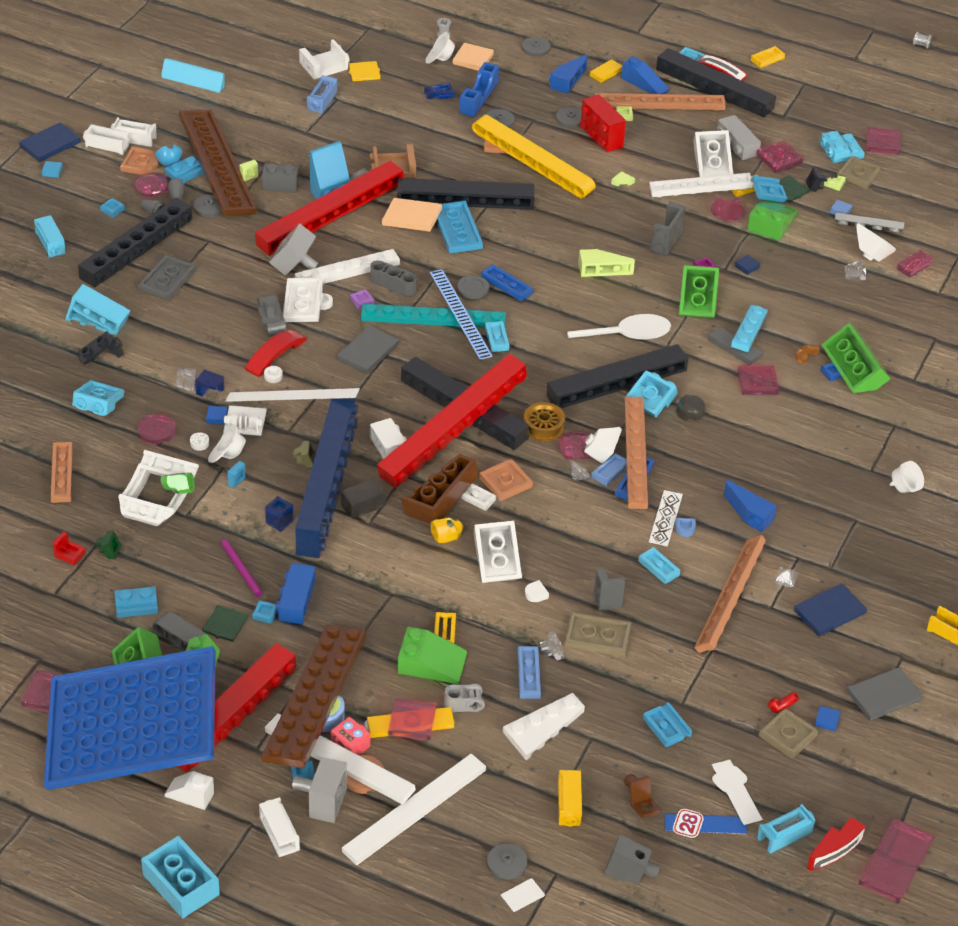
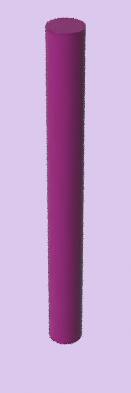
(241, 568)

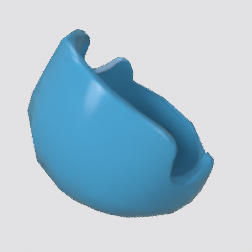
(168, 156)

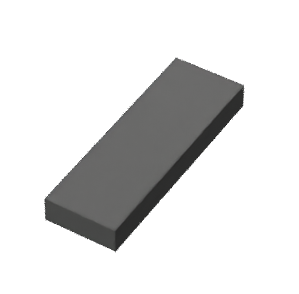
(724, 340)

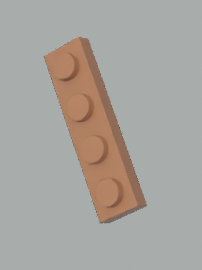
(61, 472)

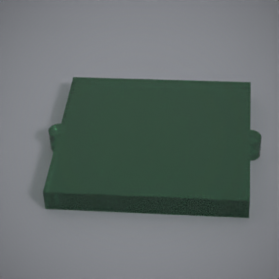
(793, 189)
(225, 623)

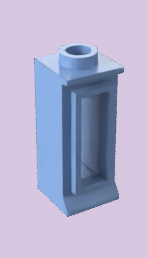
(322, 94)

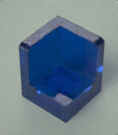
(209, 380)
(279, 513)

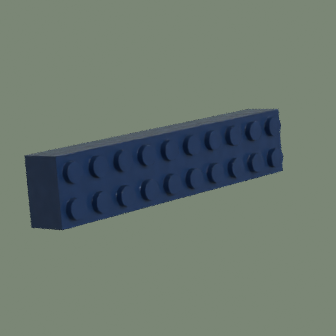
(325, 477)

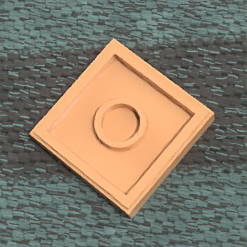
(472, 56)

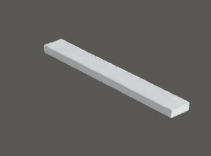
(359, 768)
(413, 809)

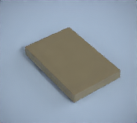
(598, 634)

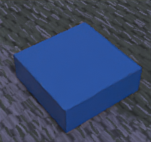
(831, 372)
(216, 414)
(827, 718)

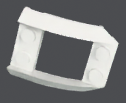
(147, 511)

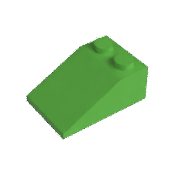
(771, 219)
(699, 291)
(430, 657)

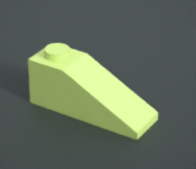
(603, 263)

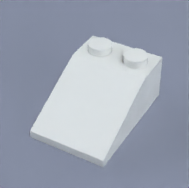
(713, 153)
(497, 551)

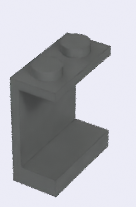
(667, 235)

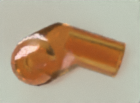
(801, 355)

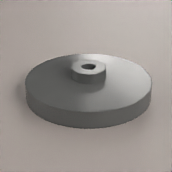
(536, 46)
(502, 116)
(569, 117)
(206, 206)
(473, 287)
(507, 861)

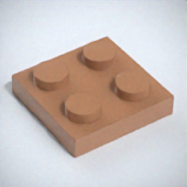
(505, 479)

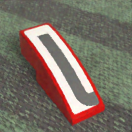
(723, 66)
(836, 844)

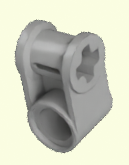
(462, 698)

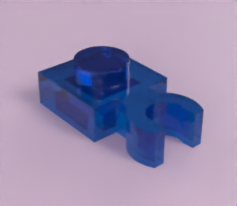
(441, 91)

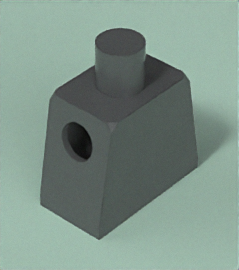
(630, 861)

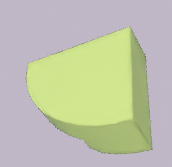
(623, 178)
(835, 183)

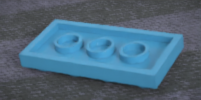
(458, 228)

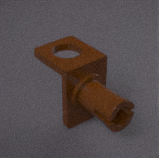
(641, 795)

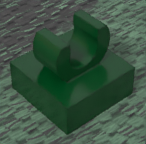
(109, 544)

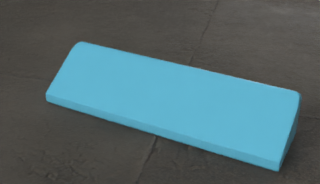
(193, 75)

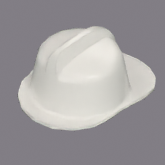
(442, 49)
(229, 445)
(907, 477)

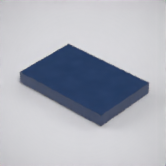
(49, 142)
(830, 609)

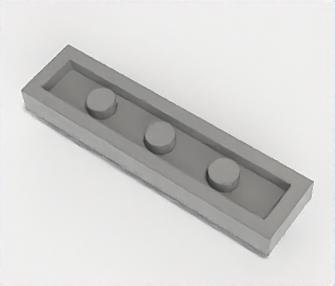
(877, 224)

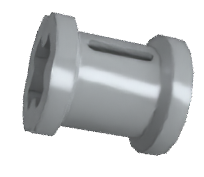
(443, 26)
(922, 40)

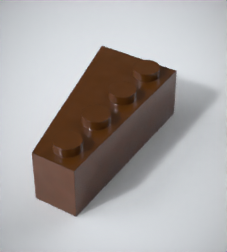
(441, 490)

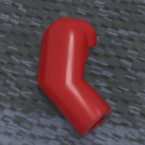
(777, 706)

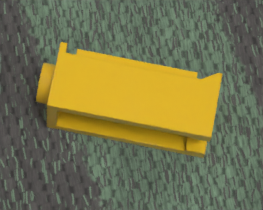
(944, 624)
(569, 798)

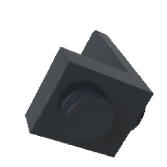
(99, 345)

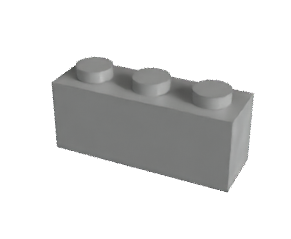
(741, 139)

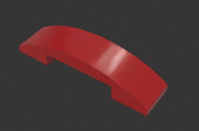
(273, 349)

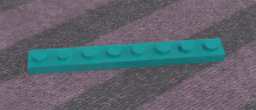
(425, 315)

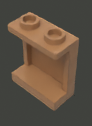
(405, 161)

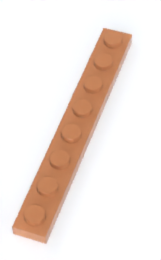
(666, 101)
(636, 453)
(730, 593)

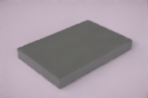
(167, 277)
(368, 349)
(884, 693)

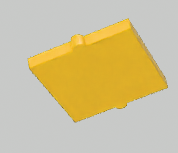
(364, 71)

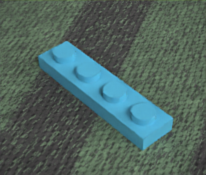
(749, 328)

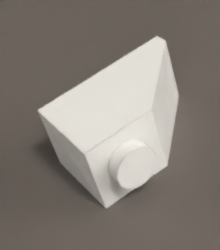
(602, 443)
(192, 789)

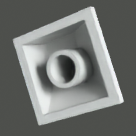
(873, 245)

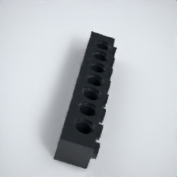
(135, 242)

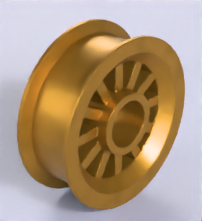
(545, 421)

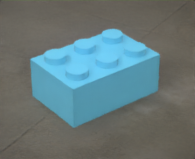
(180, 877)

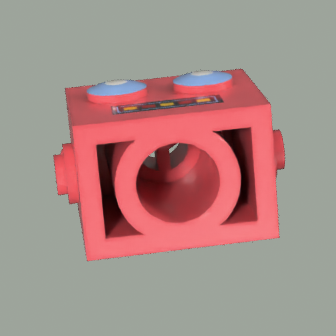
(351, 736)

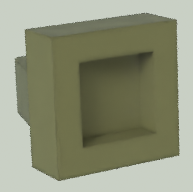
(305, 454)

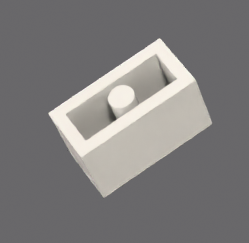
(386, 436)

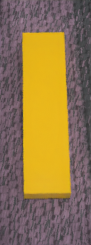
(379, 725)

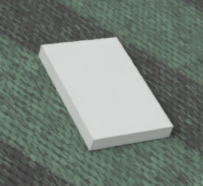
(303, 299)

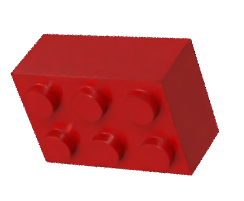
(603, 123)

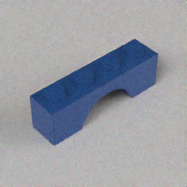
(473, 99)

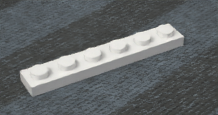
(700, 185)
(349, 267)

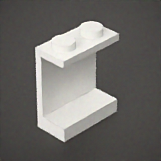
(324, 63)

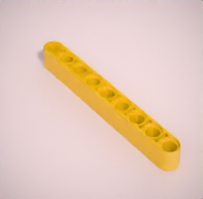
(534, 156)

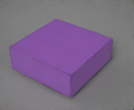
(361, 297)

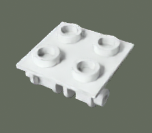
(248, 419)

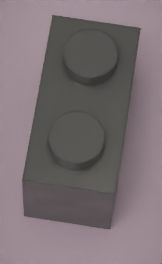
(280, 178)

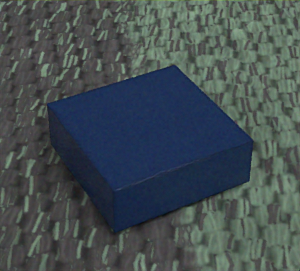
(747, 264)

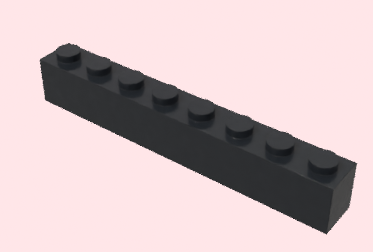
(716, 82)
(475, 193)
(615, 376)
(444, 389)

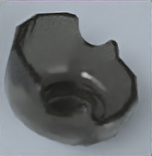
(690, 407)

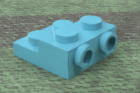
(840, 147)
(656, 392)
(97, 397)

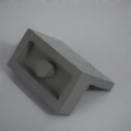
(608, 592)

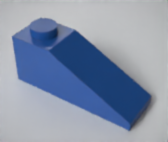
(568, 74)
(641, 75)
(750, 507)

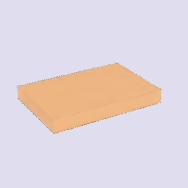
(412, 214)

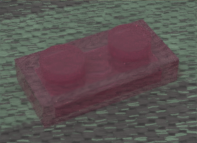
(915, 263)

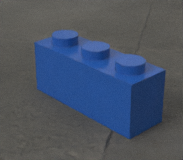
(296, 593)

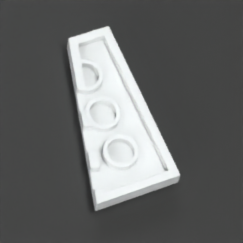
(537, 727)

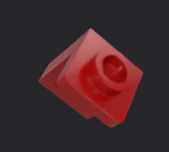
(67, 550)

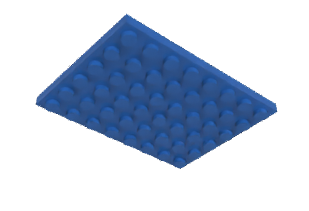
(131, 718)

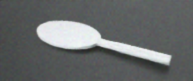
(636, 327)

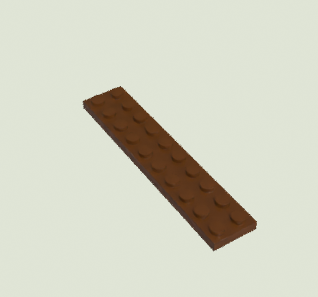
(217, 162)
(314, 696)

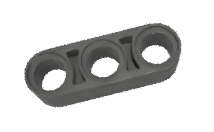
(393, 278)
(275, 327)
(176, 630)

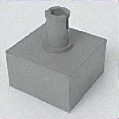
(294, 250)
(325, 789)

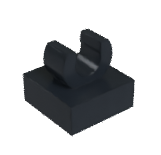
(814, 180)

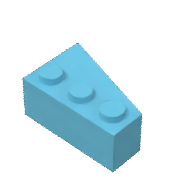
(97, 310)

